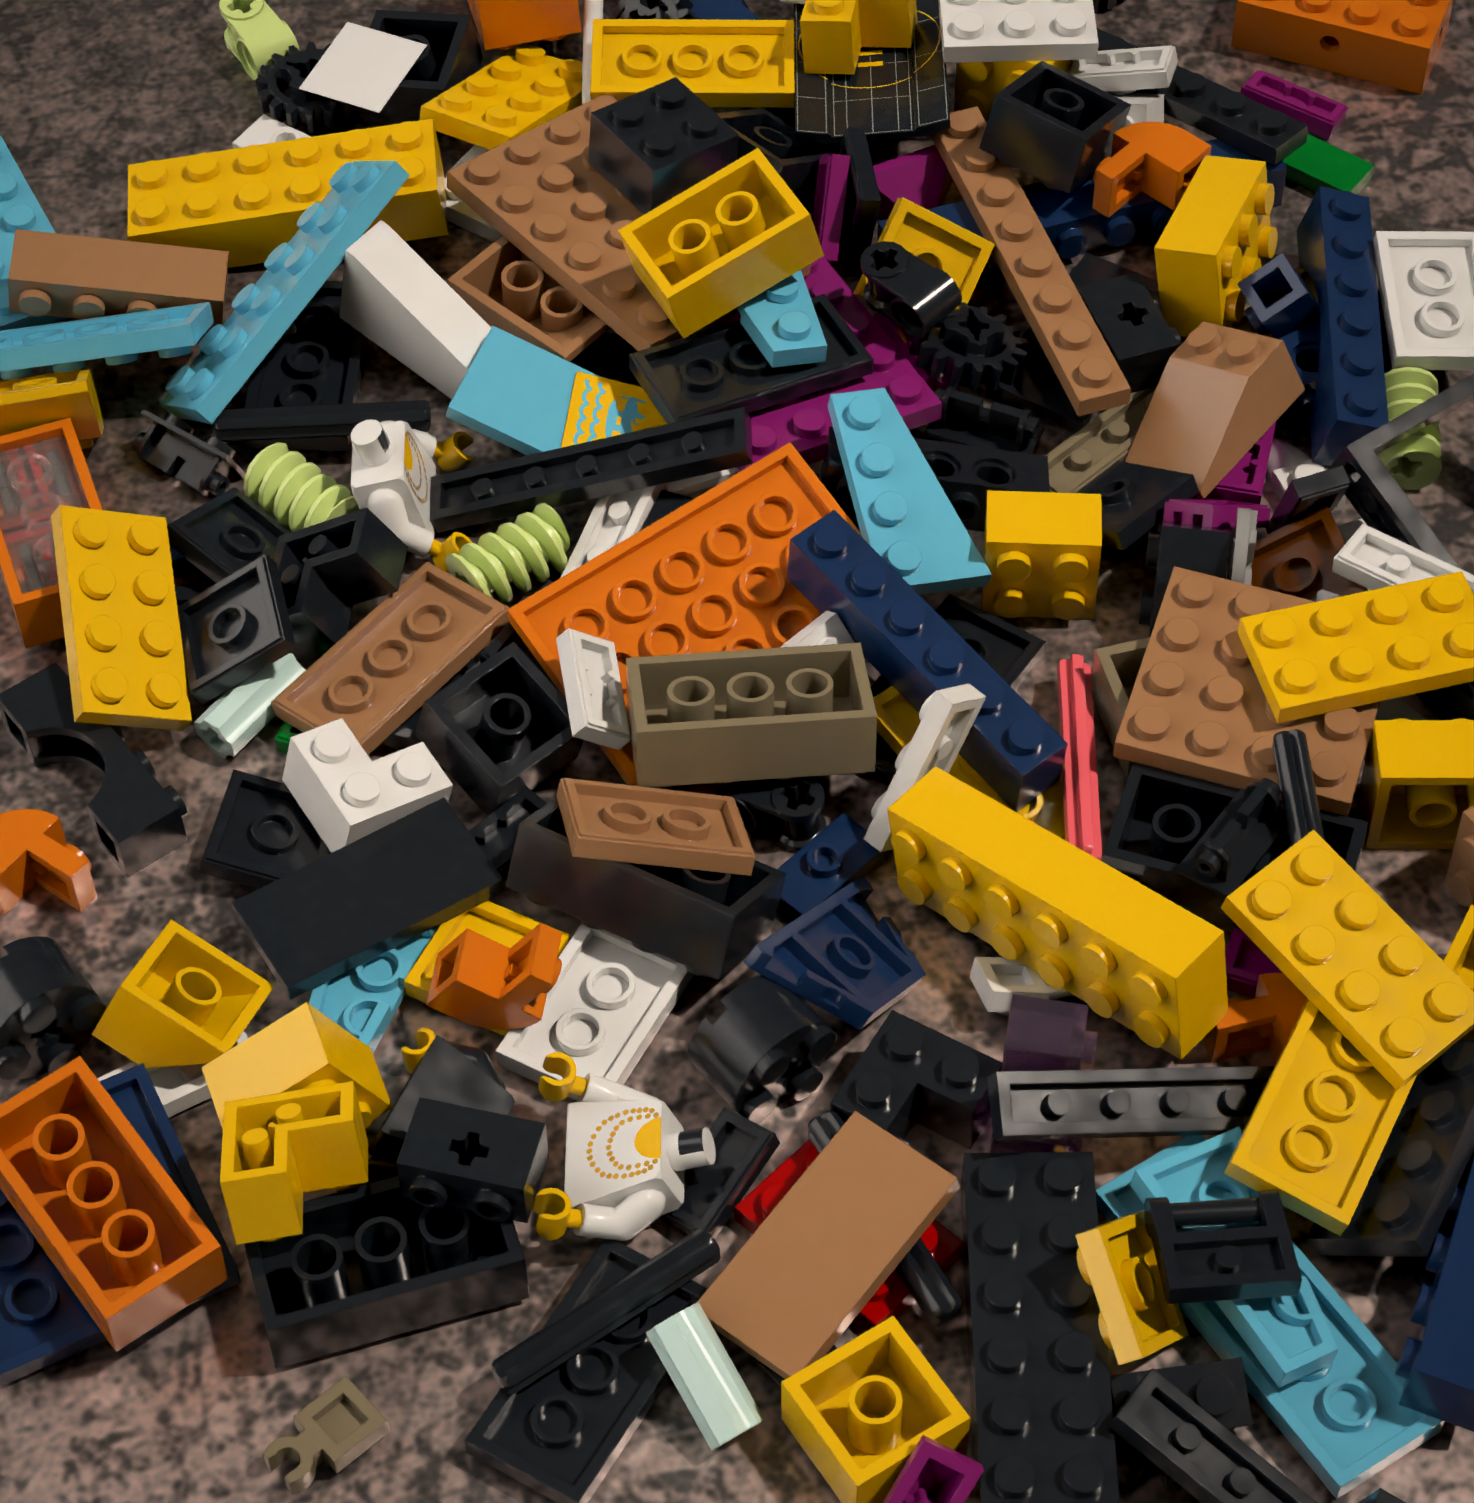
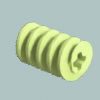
(1415, 459)
(295, 489)
(513, 554)

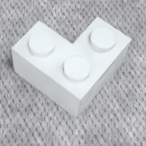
(348, 792)

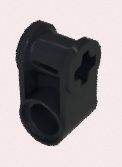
(907, 288)
(773, 804)

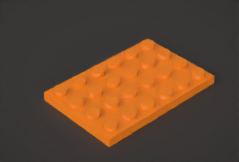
(690, 580)

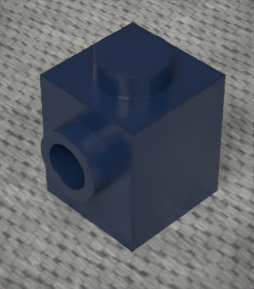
(1278, 299)

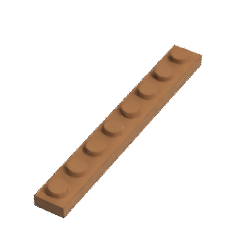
(1032, 268)

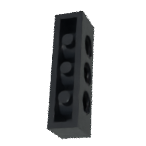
(962, 472)

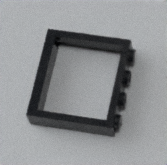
(1375, 490)

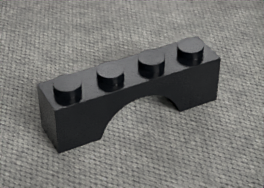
(131, 811)

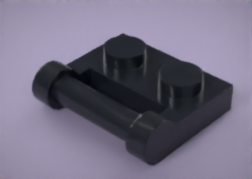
(1223, 1261)

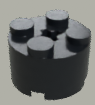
(43, 1008)
(762, 1048)

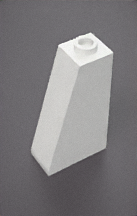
(409, 309)

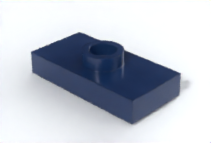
(827, 865)

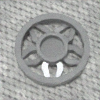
(1243, 546)

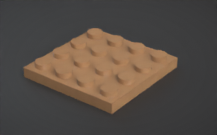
(1203, 706)

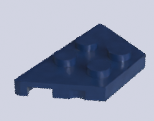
(841, 957)

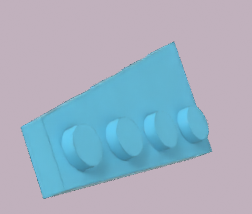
(785, 324)
(899, 497)
(371, 992)
(1281, 1331)

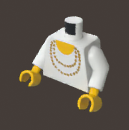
(394, 481)
(620, 1158)

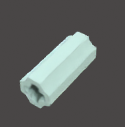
(245, 707)
(705, 1376)

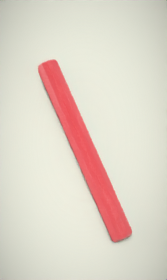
(1080, 761)

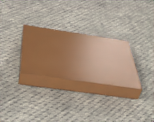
(654, 826)

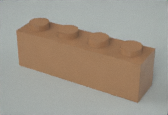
(111, 276)

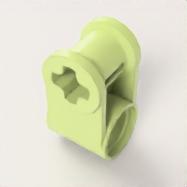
(255, 33)

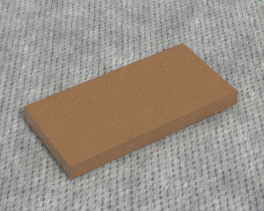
(394, 657)
(827, 1247)

